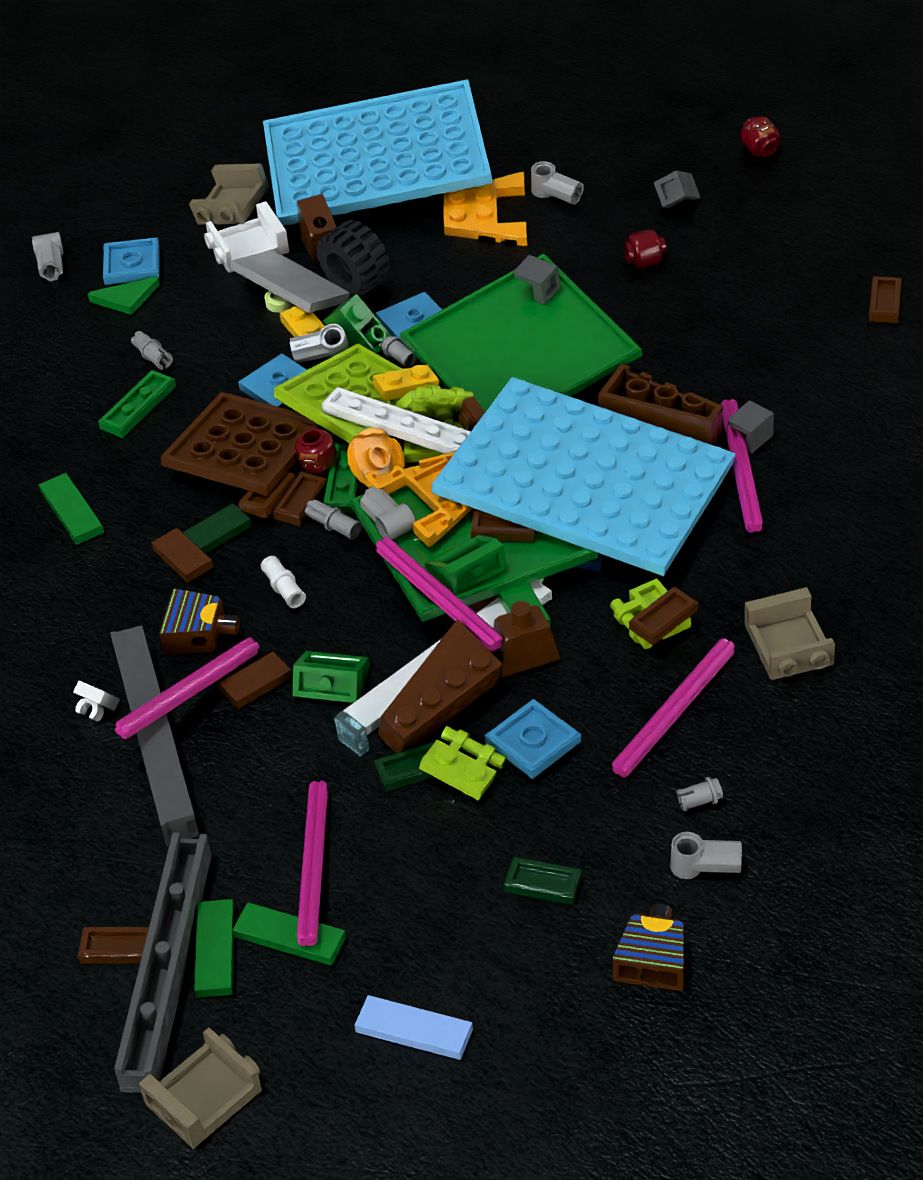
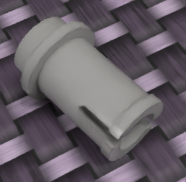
(393, 348)
(700, 794)

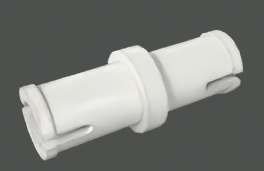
(283, 581)

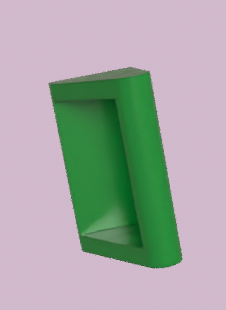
(468, 563)
(330, 676)

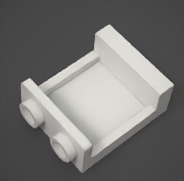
(249, 238)

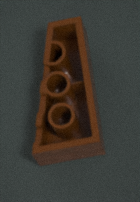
(662, 405)
(441, 687)

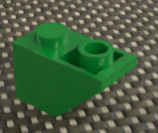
(359, 324)

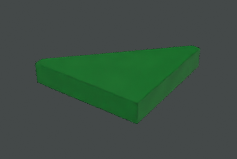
(125, 297)

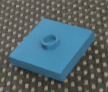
(131, 261)
(407, 314)
(262, 381)
(533, 738)

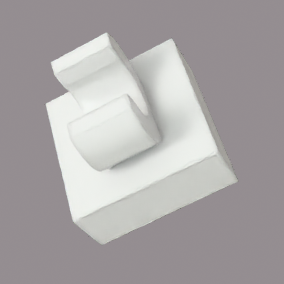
(95, 698)

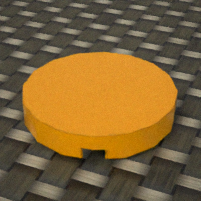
(374, 452)

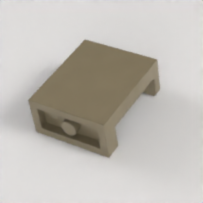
(234, 195)
(788, 634)
(203, 1089)

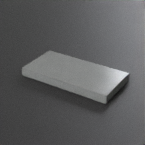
(290, 281)

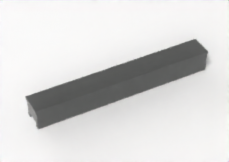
(155, 739)
(163, 962)

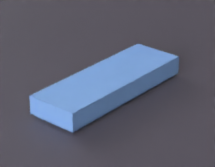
(414, 1027)

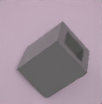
(676, 188)
(541, 275)
(755, 423)

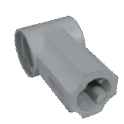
(548, 183)
(48, 254)
(316, 344)
(390, 518)
(693, 855)

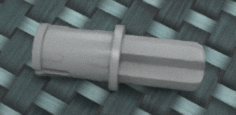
(152, 350)
(333, 519)

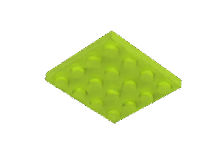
(347, 370)

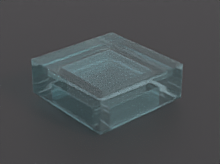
(352, 733)

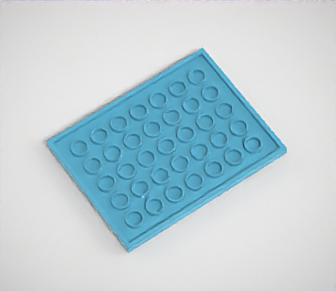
(377, 151)
(585, 475)

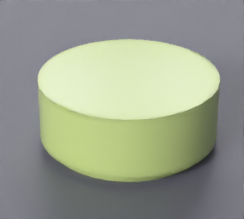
(275, 303)

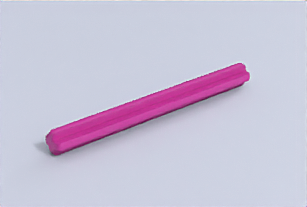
(742, 471)
(439, 593)
(186, 688)
(673, 708)
(312, 864)

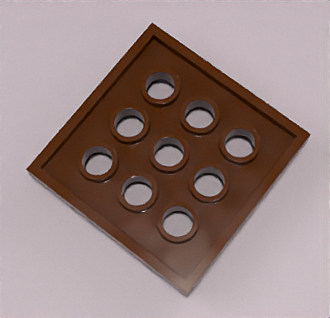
(239, 443)

